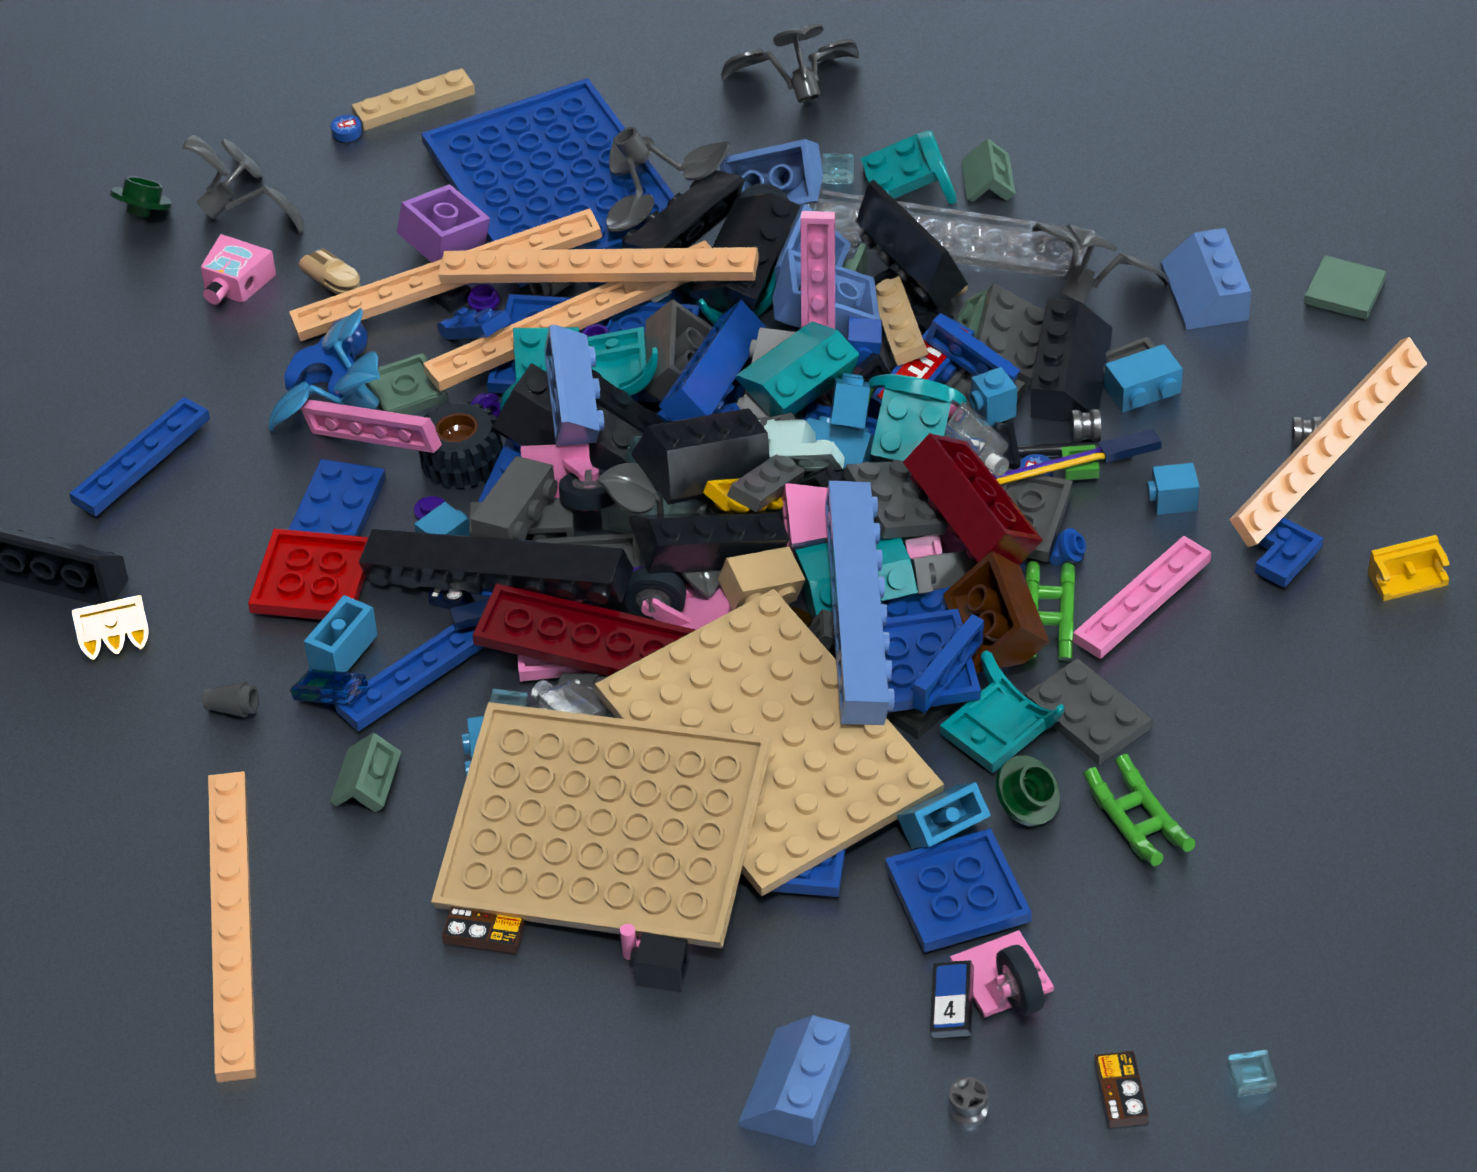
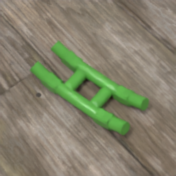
(1065, 594)
(1139, 795)

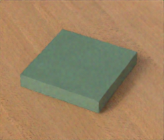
(1345, 287)
(406, 387)

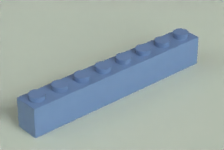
(857, 604)

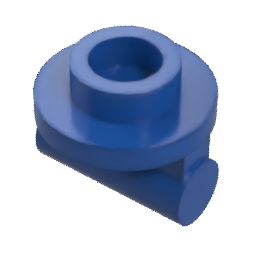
(1068, 547)

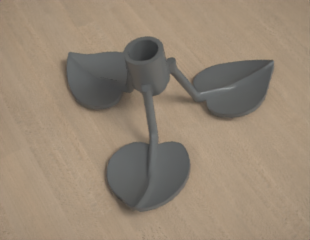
(803, 79)
(632, 150)
(219, 195)
(1080, 277)
(636, 494)

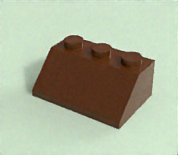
(1002, 598)

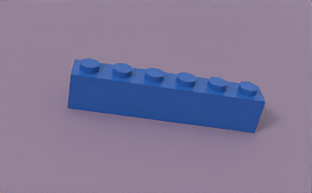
(713, 365)

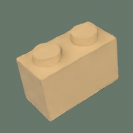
(759, 572)

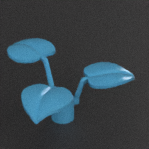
(349, 385)

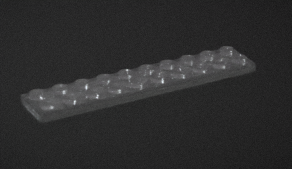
(969, 236)

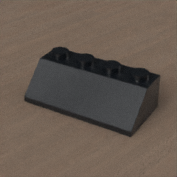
(688, 215)
(751, 222)
(908, 247)
(1069, 361)
(529, 422)
(695, 450)
(704, 539)
(60, 567)

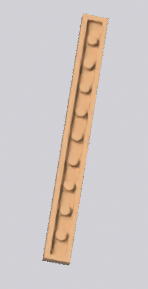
(599, 265)
(425, 282)
(576, 312)
(1327, 442)
(231, 928)

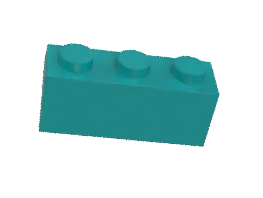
(799, 369)
(815, 567)

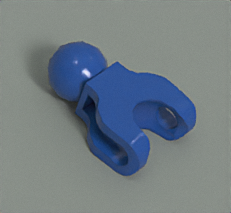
(321, 365)

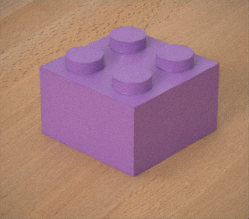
(442, 223)

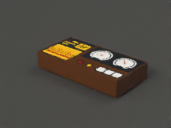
(483, 930)
(1121, 1089)

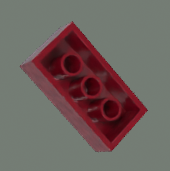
(970, 499)

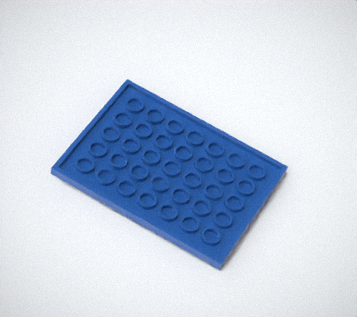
(542, 163)

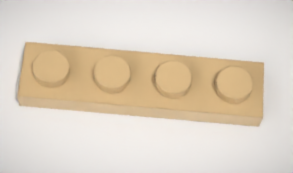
(413, 99)
(899, 321)

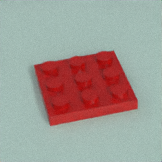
(307, 573)

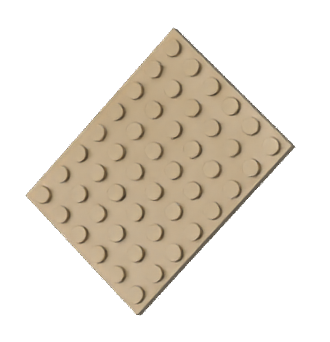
(776, 680)
(603, 823)

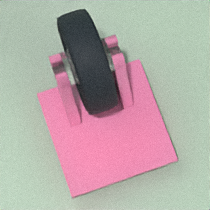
(574, 475)
(671, 601)
(1007, 976)

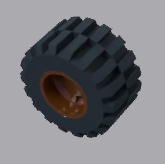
(467, 445)

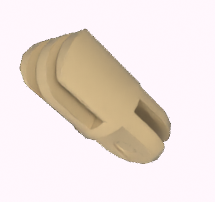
(330, 271)

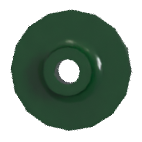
(141, 196)
(1027, 790)

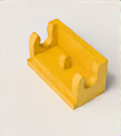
(1408, 568)

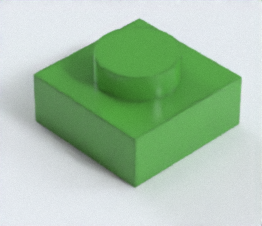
(1082, 471)

